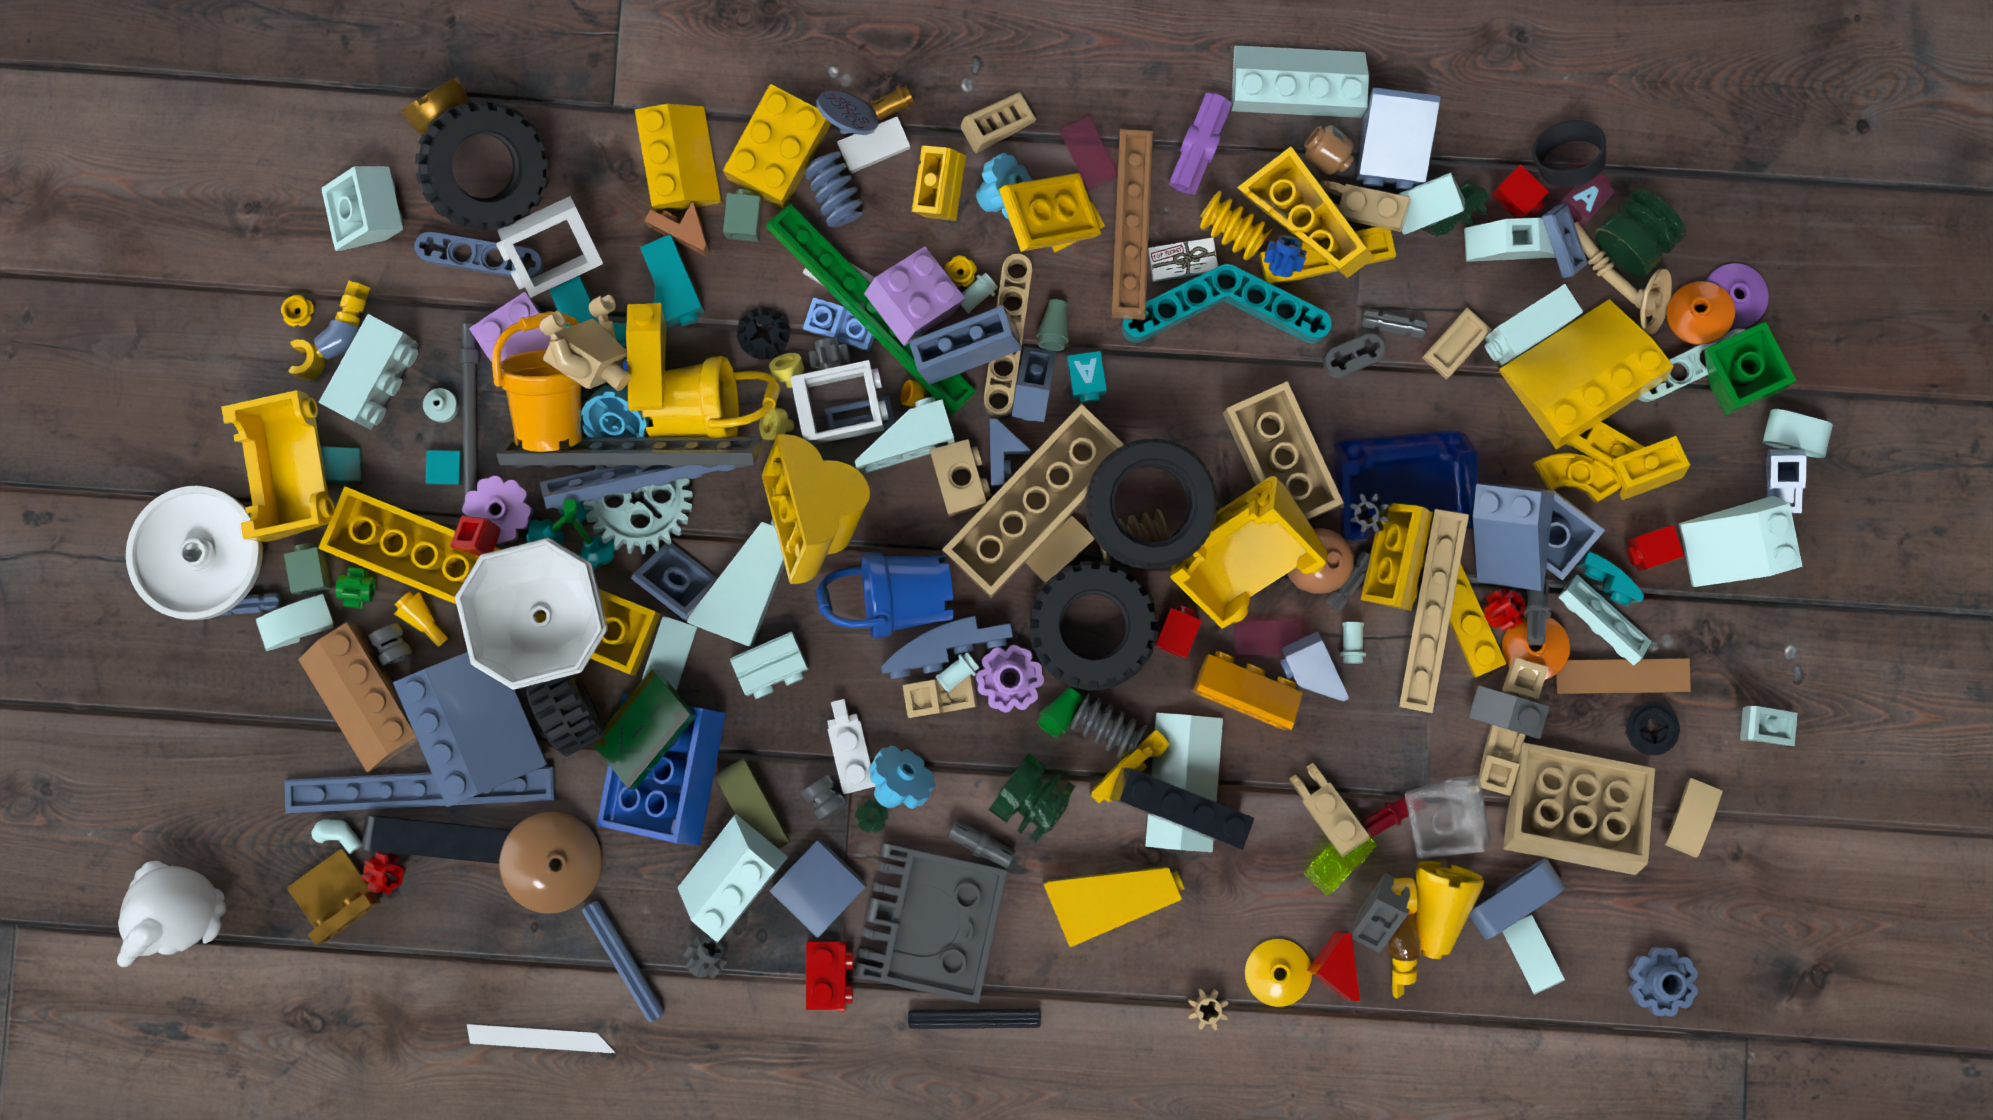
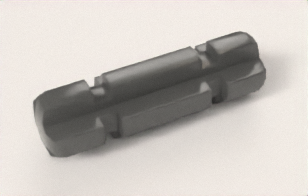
(1394, 323)
(1338, 598)

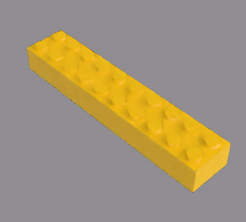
(421, 556)

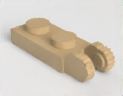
(1370, 205)
(1331, 813)

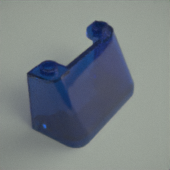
(1408, 469)

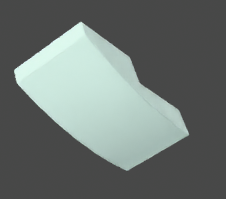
(294, 621)
(1533, 955)

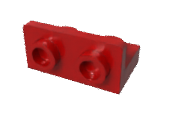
(827, 975)

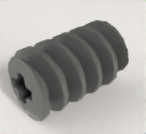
(1107, 726)

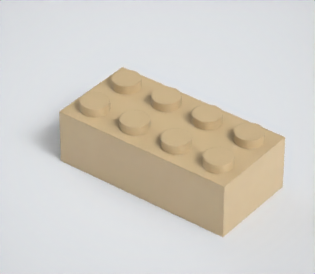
(1280, 444)

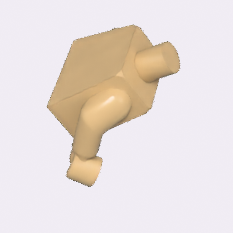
(588, 349)

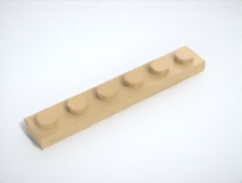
(1433, 610)

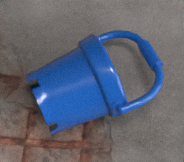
(896, 592)

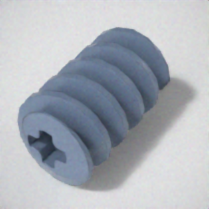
(832, 190)

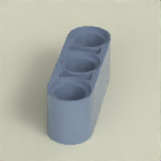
(1516, 898)

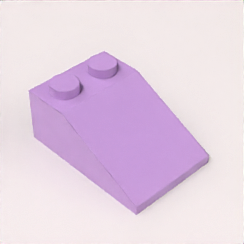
(492, 326)

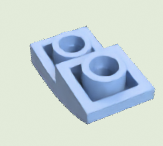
(836, 321)

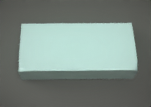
(1432, 202)
(671, 649)

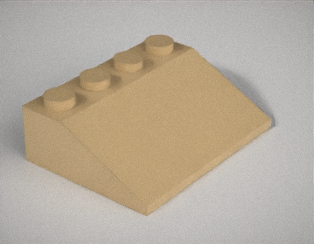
(1581, 809)

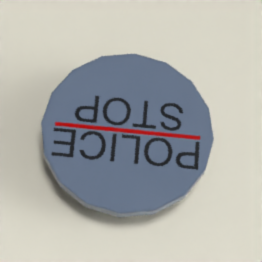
(847, 113)

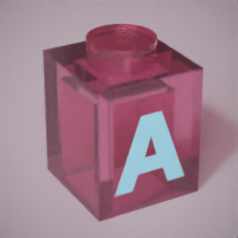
(1588, 198)

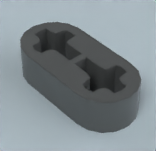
(1350, 348)

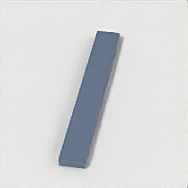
(404, 791)

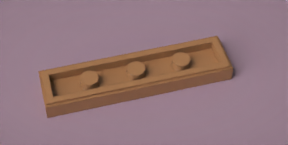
(1623, 677)

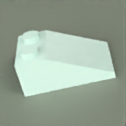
(909, 437)
(1741, 543)

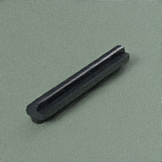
(974, 1018)

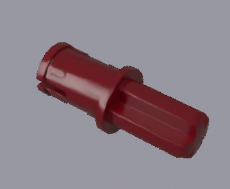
(1386, 817)

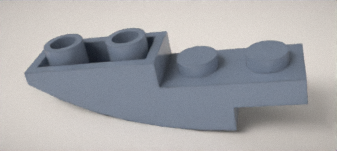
(931, 648)

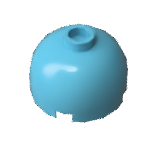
(608, 415)

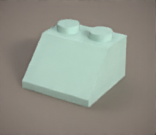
(362, 207)

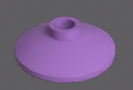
(1753, 286)

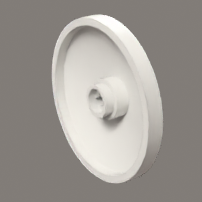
(191, 553)

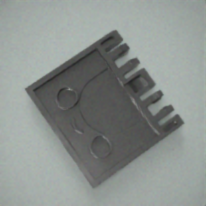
(937, 925)

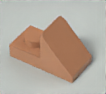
(687, 233)

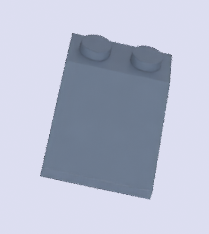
(1512, 534)

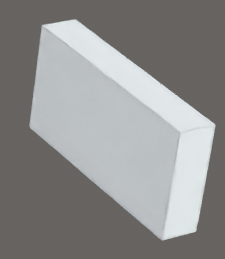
(866, 150)

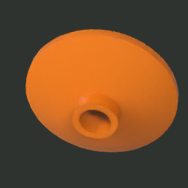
(1705, 326)
(1553, 652)

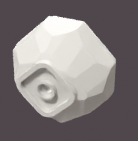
(501, 608)

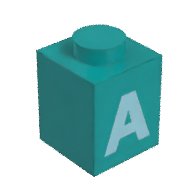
(1086, 376)

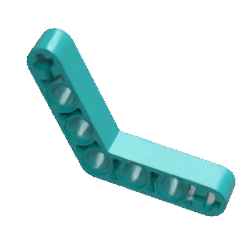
(1236, 297)

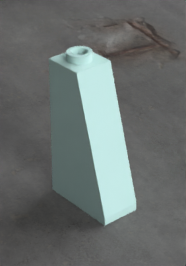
(744, 589)

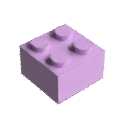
(914, 295)

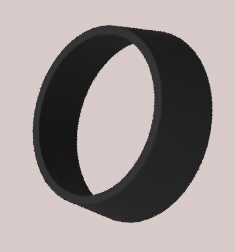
(1566, 132)

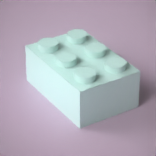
(370, 372)

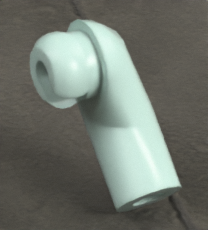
(336, 830)

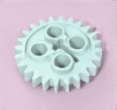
(617, 521)

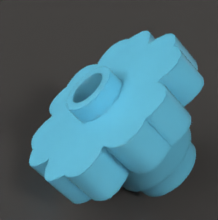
(997, 173)
(900, 778)

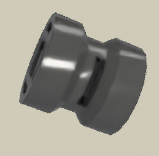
(392, 650)
(823, 796)

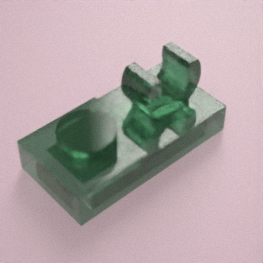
(1474, 199)

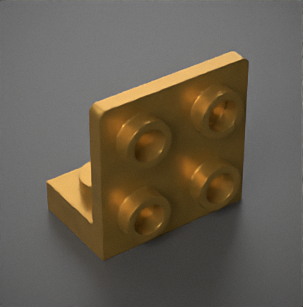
(333, 896)

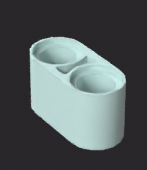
(1797, 431)

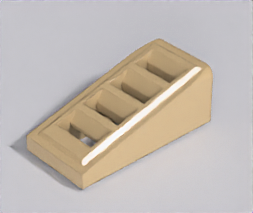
(973, 134)

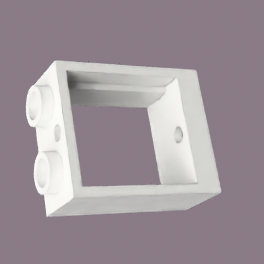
(536, 223)
(800, 387)

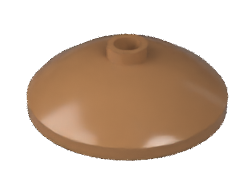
(527, 858)

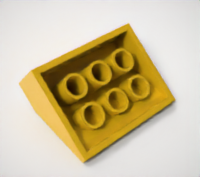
(1586, 372)

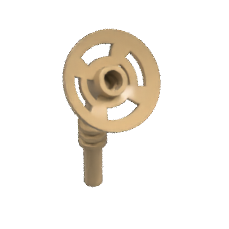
(1650, 301)

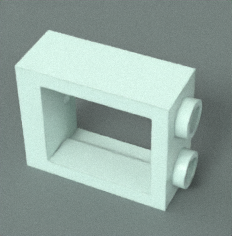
(1532, 325)

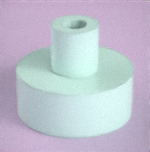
(445, 410)

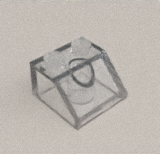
(1448, 817)

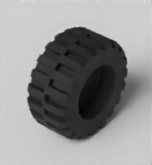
(527, 157)
(1113, 584)

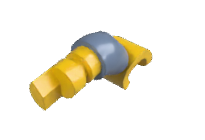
(336, 337)

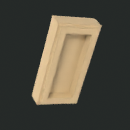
(1456, 343)

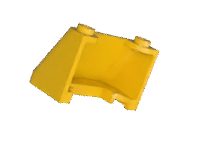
(281, 465)
(1247, 550)

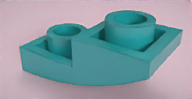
(1618, 584)

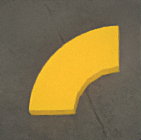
(1578, 472)

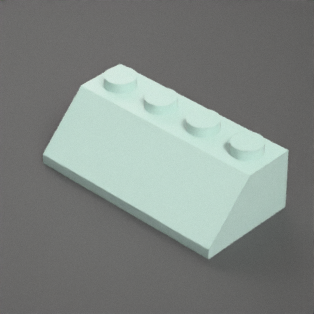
(1299, 81)

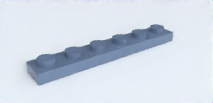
(623, 479)

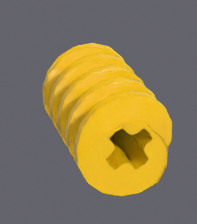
(1233, 226)

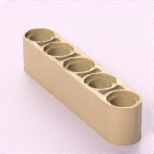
(1009, 288)

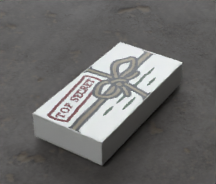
(1182, 259)

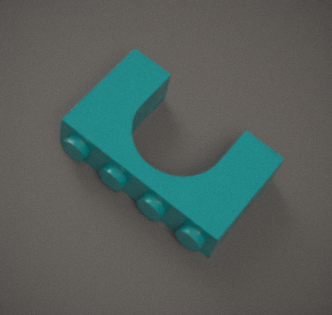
(672, 290)

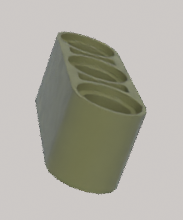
(751, 801)

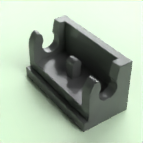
(1380, 915)

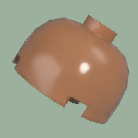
(1336, 570)

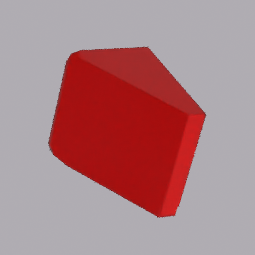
(475, 535)

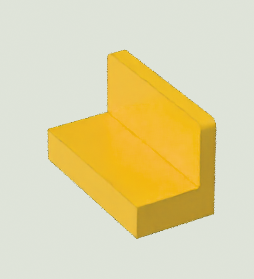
(1651, 467)

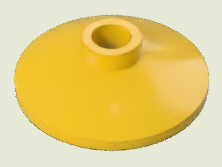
(1261, 967)

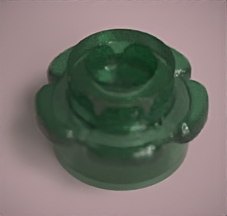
(865, 823)

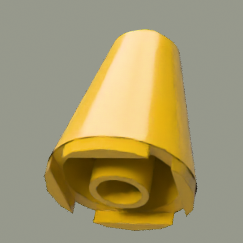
(1443, 905)

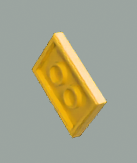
(1049, 211)

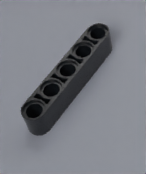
(433, 839)

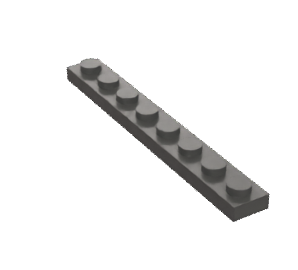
(638, 451)

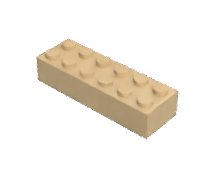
(1032, 502)

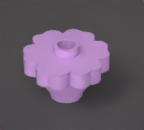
(510, 496)
(1013, 661)

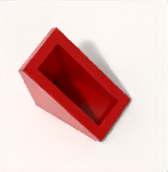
(1337, 966)

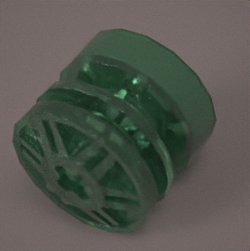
(1640, 232)
(1032, 798)

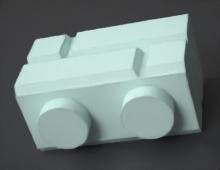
(770, 664)

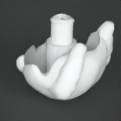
(167, 912)

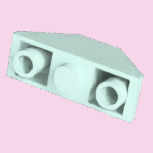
(1508, 240)

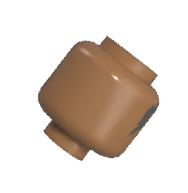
(1329, 149)

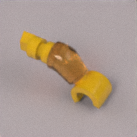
(1405, 942)

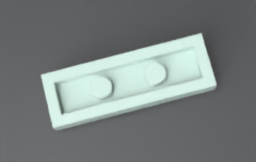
(1605, 619)

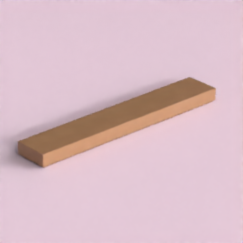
(1132, 224)

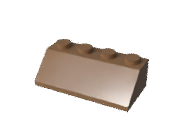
(359, 695)

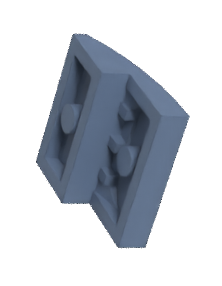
(818, 887)

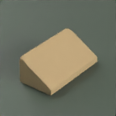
(1060, 549)

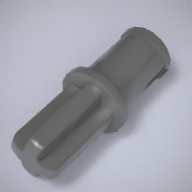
(1537, 614)

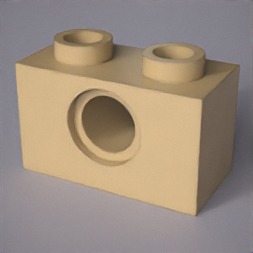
(947, 461)

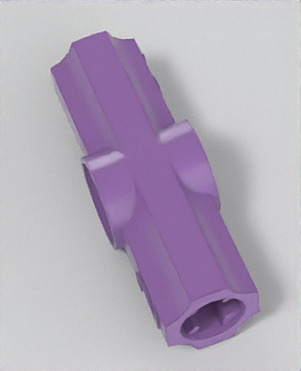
(1200, 143)

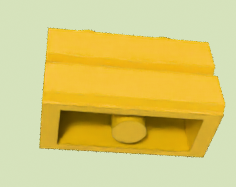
(939, 183)

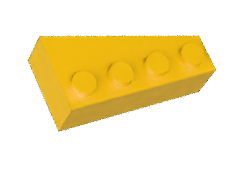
(1301, 206)

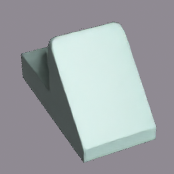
(1768, 725)

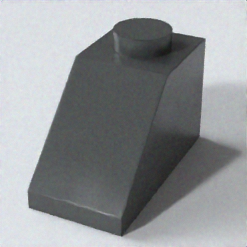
(1508, 712)

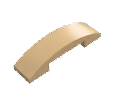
(1503, 746)

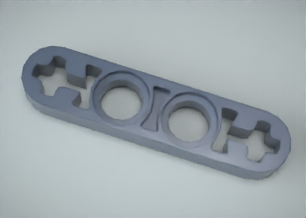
(478, 259)

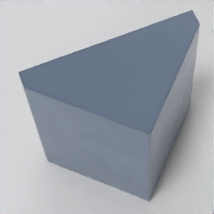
(1570, 536)
(675, 579)

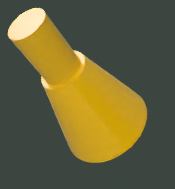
(416, 613)

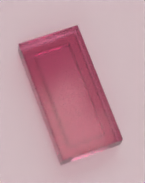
(1088, 153)
(1265, 636)

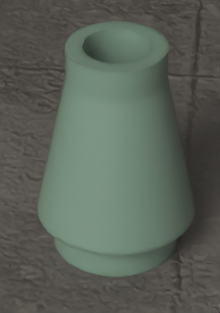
(1054, 326)

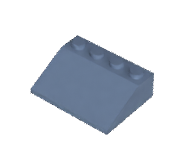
(468, 728)

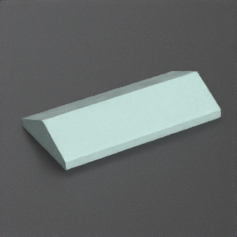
(1191, 765)

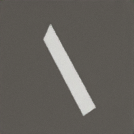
(537, 1038)

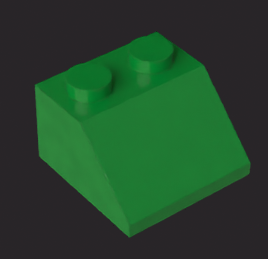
(1747, 369)

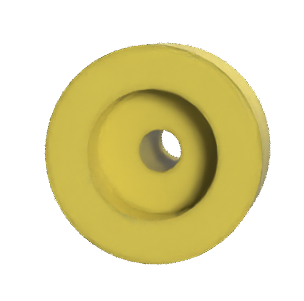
(786, 366)
(775, 423)

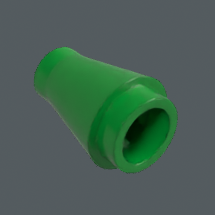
(1059, 714)

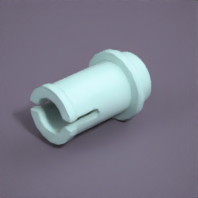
(978, 292)
(1353, 643)
(957, 672)

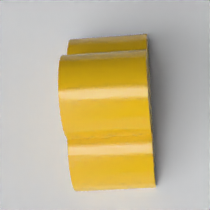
(811, 504)

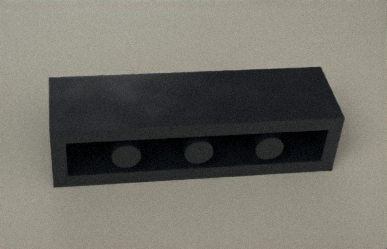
(1182, 808)

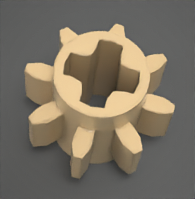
(1210, 1018)

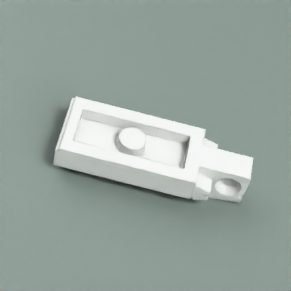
(849, 749)

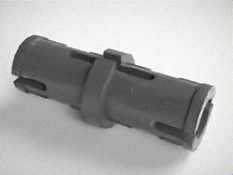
(981, 843)

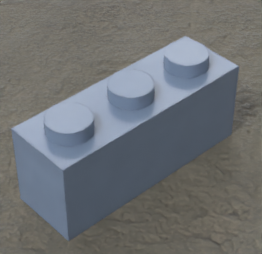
(965, 345)

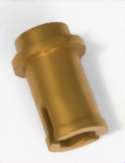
(892, 102)

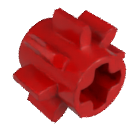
(1504, 609)
(383, 873)

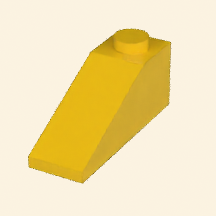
(645, 356)

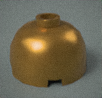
(431, 106)

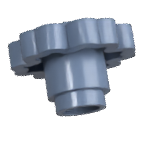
(1648, 978)

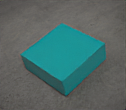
(443, 467)

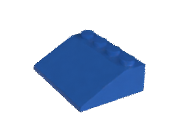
(675, 793)

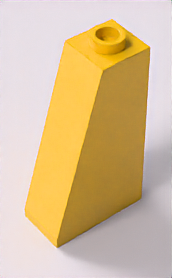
(1108, 900)

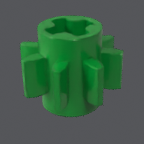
(355, 588)

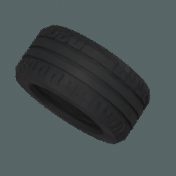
(1193, 478)

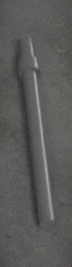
(469, 359)

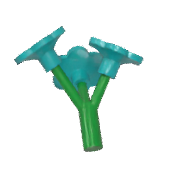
(594, 548)

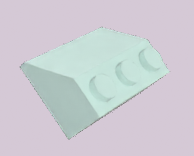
(729, 877)

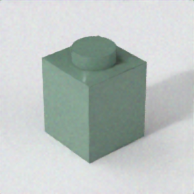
(743, 216)
(307, 569)

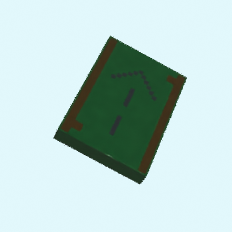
(644, 729)

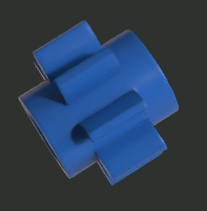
(1285, 256)

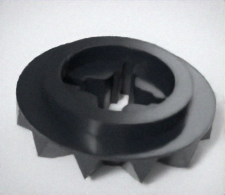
(759, 347)
(1661, 715)

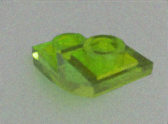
(1331, 869)

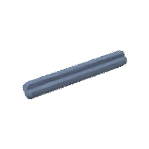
(623, 961)

